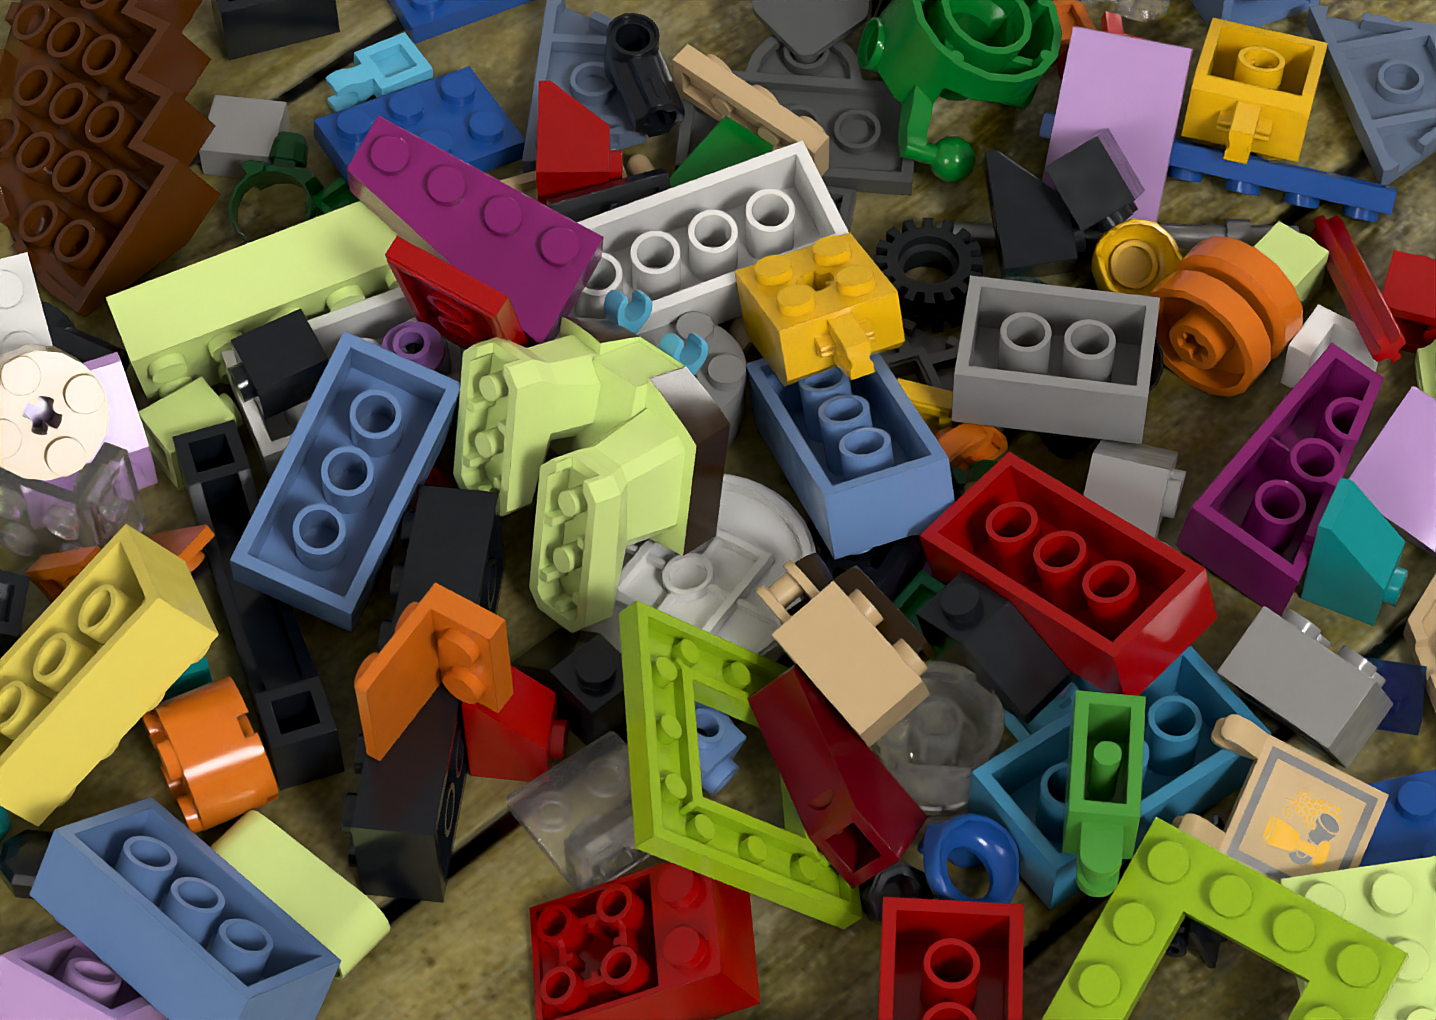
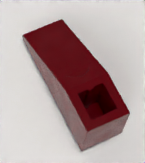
(834, 779)

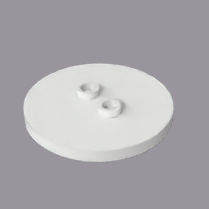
(718, 579)

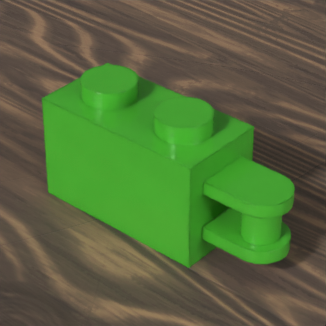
(1103, 786)

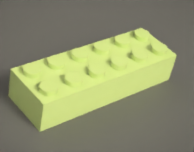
(189, 316)

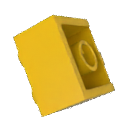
(1253, 91)
(820, 309)

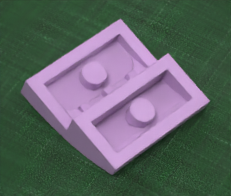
(1401, 470)

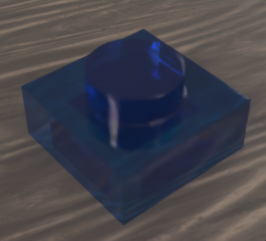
(1406, 690)

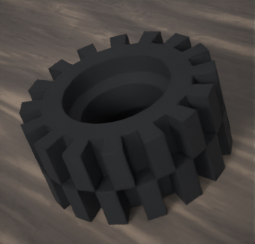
(936, 249)

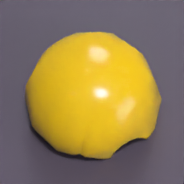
(1134, 257)

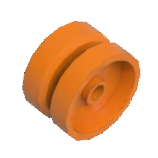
(1225, 315)

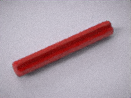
(1359, 290)

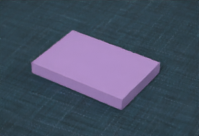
(1134, 92)

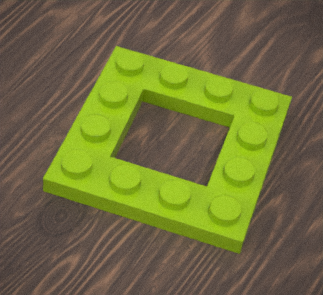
(664, 673)
(1182, 877)

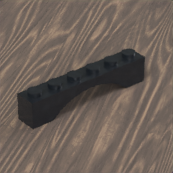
(263, 629)

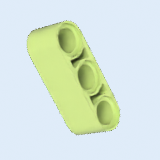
(304, 888)

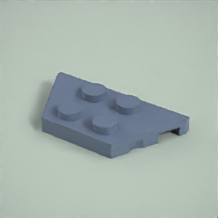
(574, 60)
(1385, 84)

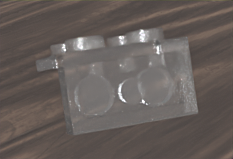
(52, 519)
(583, 813)

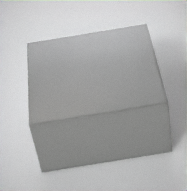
(241, 133)

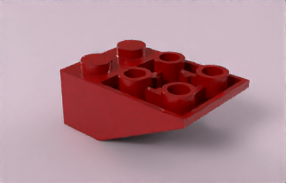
(645, 949)

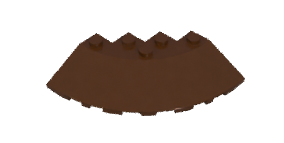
(100, 141)

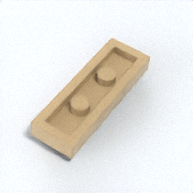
(719, 92)

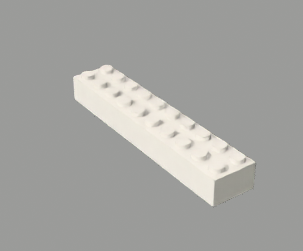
(668, 245)

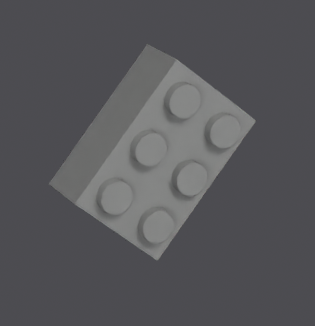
(1055, 359)

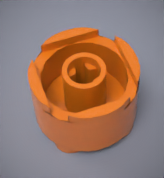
(210, 755)

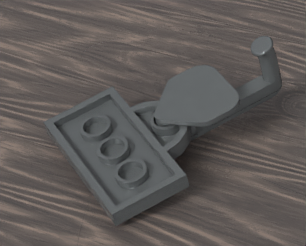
(825, 86)

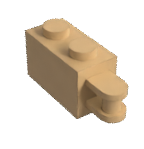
(845, 653)

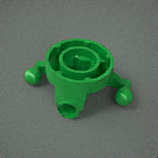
(957, 53)

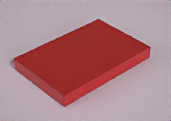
(451, 300)

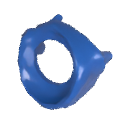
(966, 843)

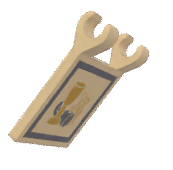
(1291, 810)

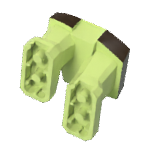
(633, 447)

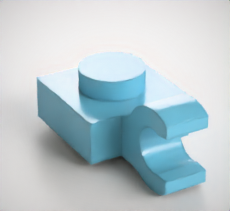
(378, 72)

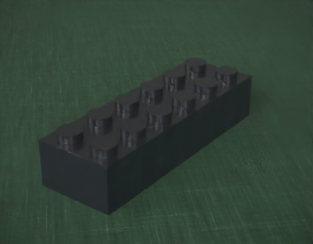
(413, 797)

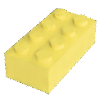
(94, 669)

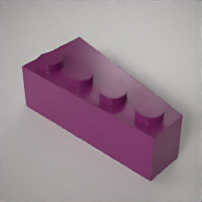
(477, 225)
(1269, 499)

